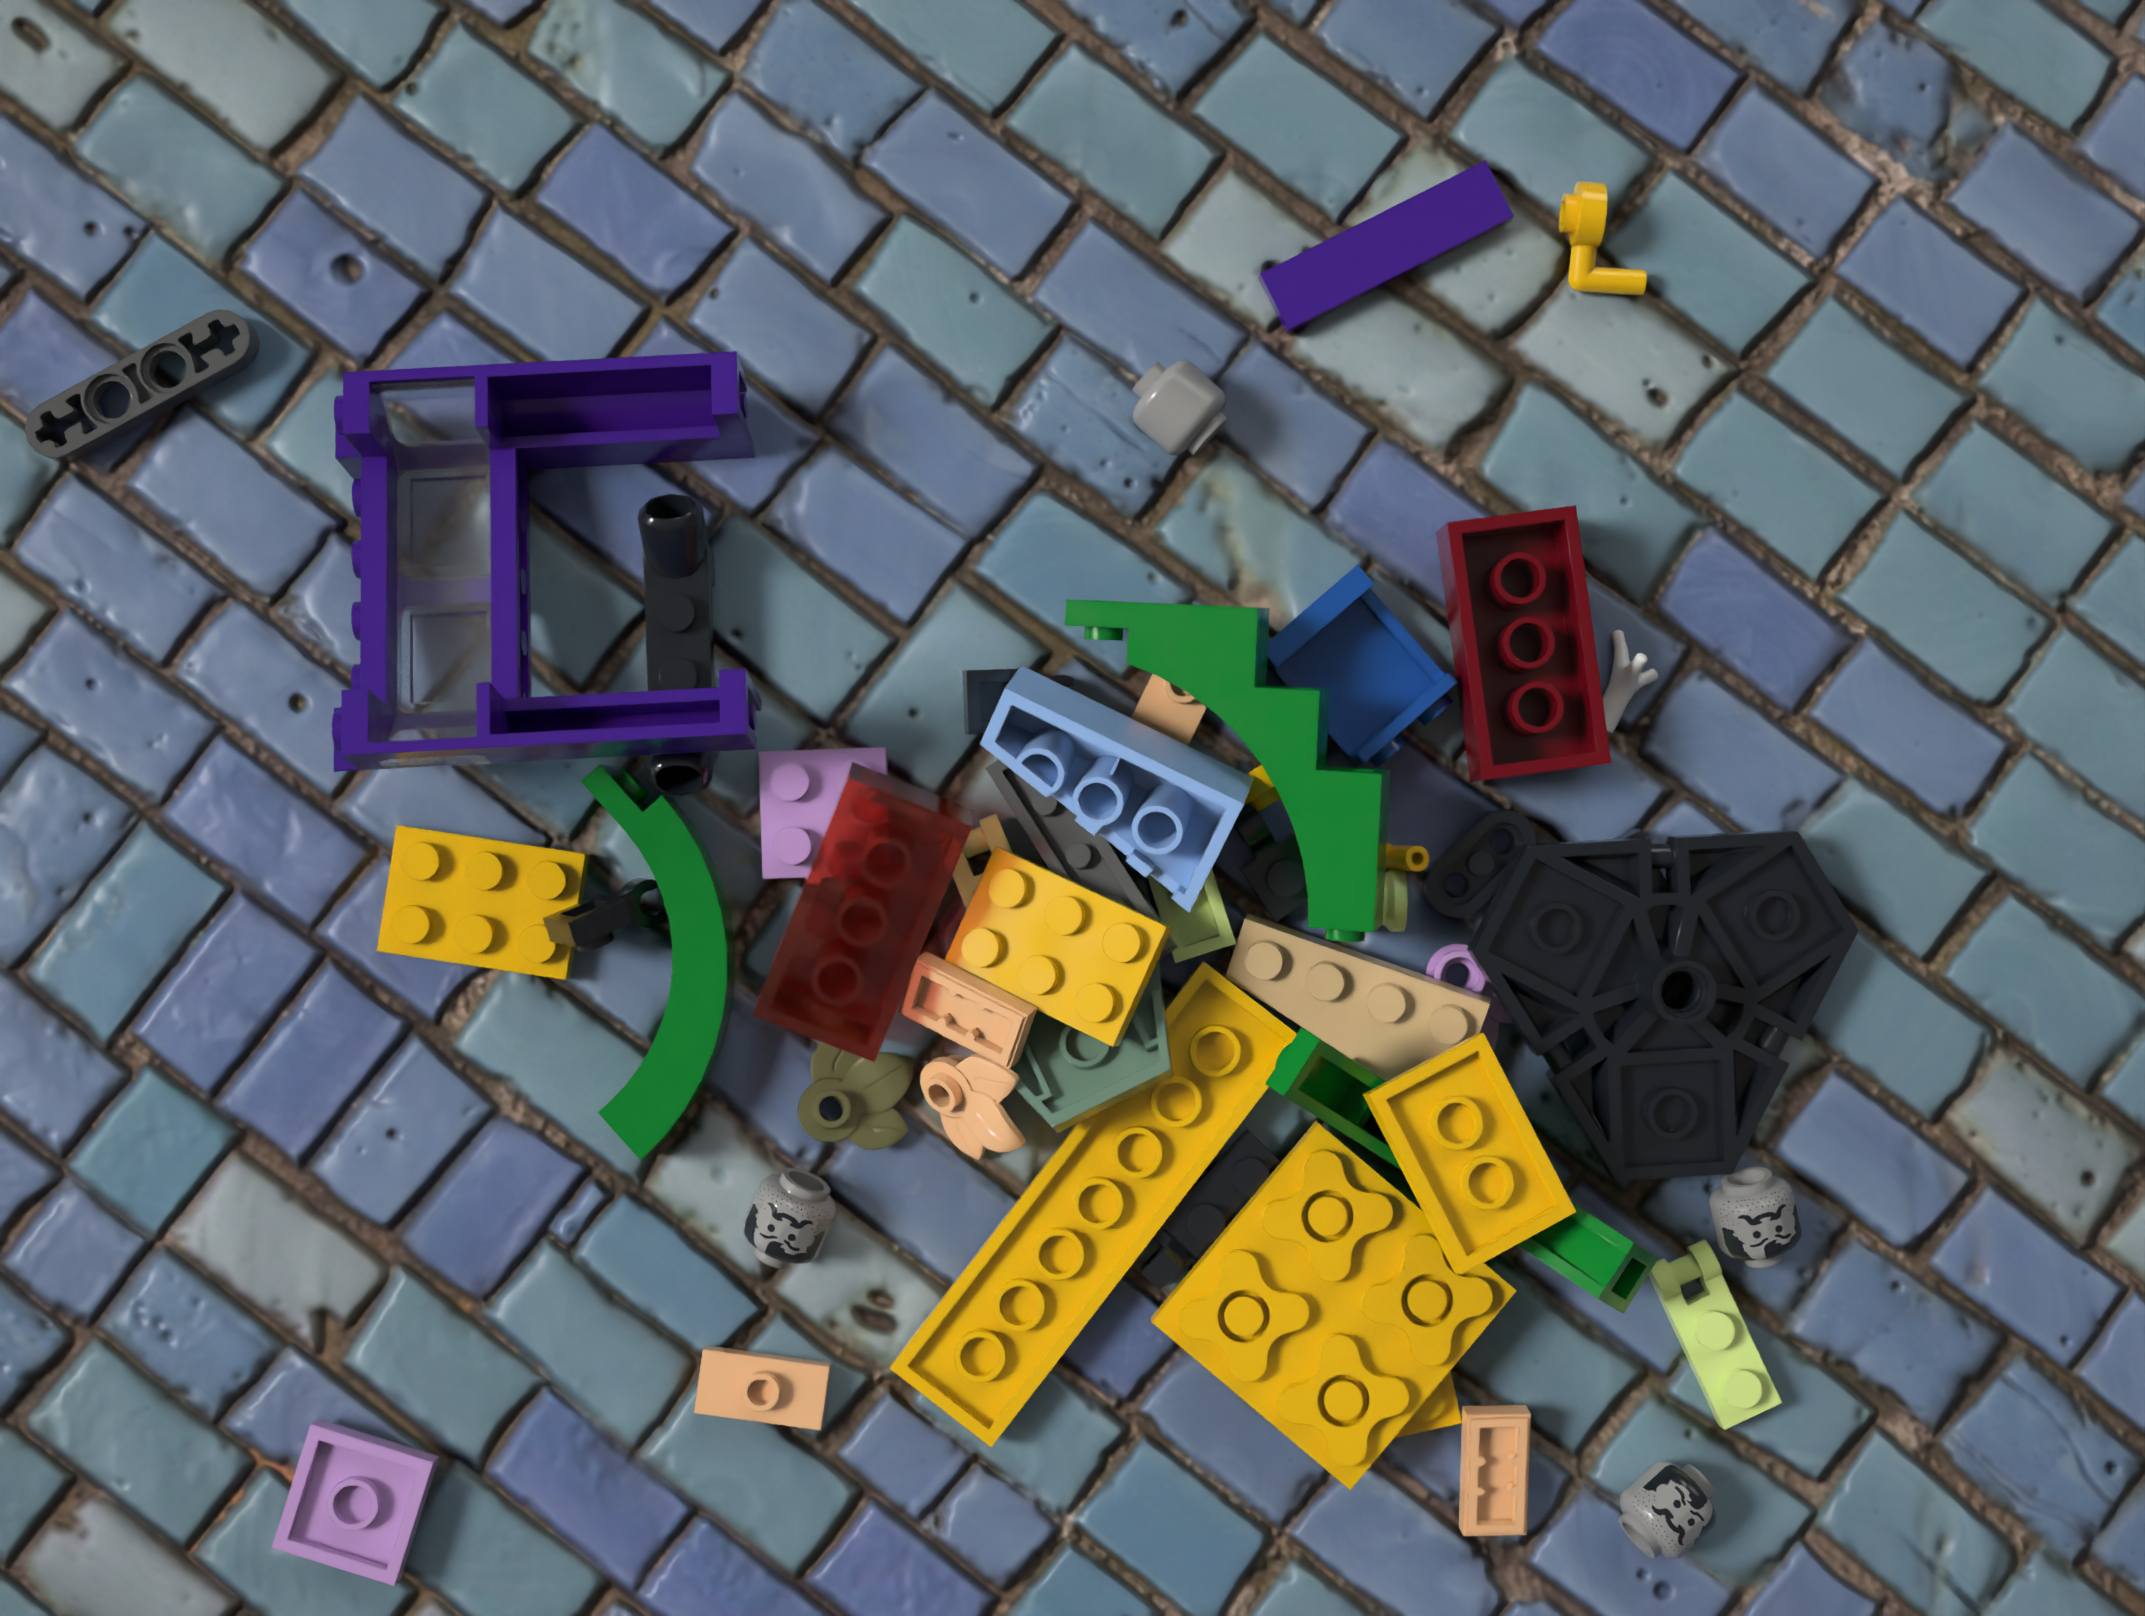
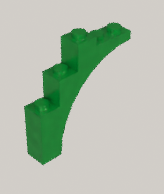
(1575, 1247)

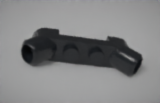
(678, 623)

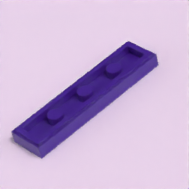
(1386, 247)

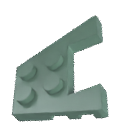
(1077, 1076)

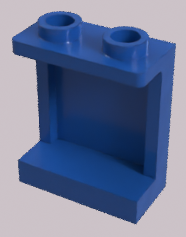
(1369, 664)

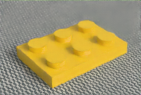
(479, 901)
(1058, 945)
(1469, 1153)

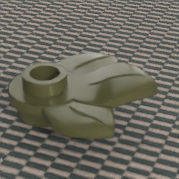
(865, 1095)

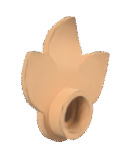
(969, 1099)

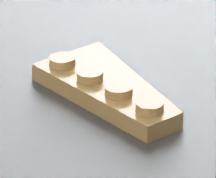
(1354, 1001)

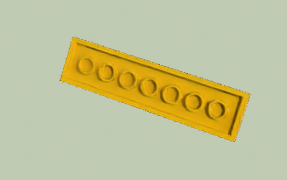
(1092, 1212)

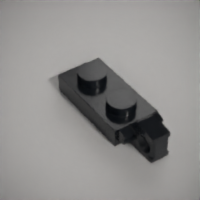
(1209, 1207)

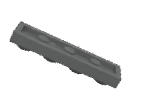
(1069, 847)

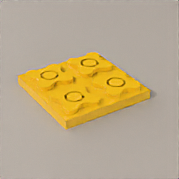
(1330, 1306)

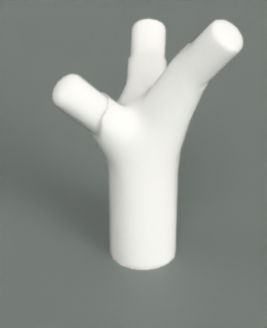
(1624, 680)

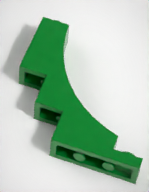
(1222, 663)

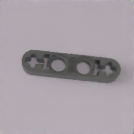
(146, 394)

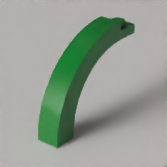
(701, 963)

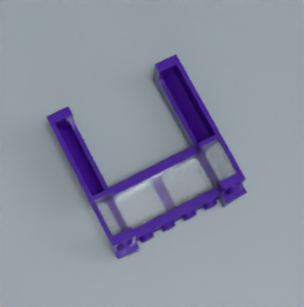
(447, 555)

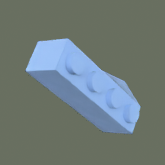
(1120, 779)

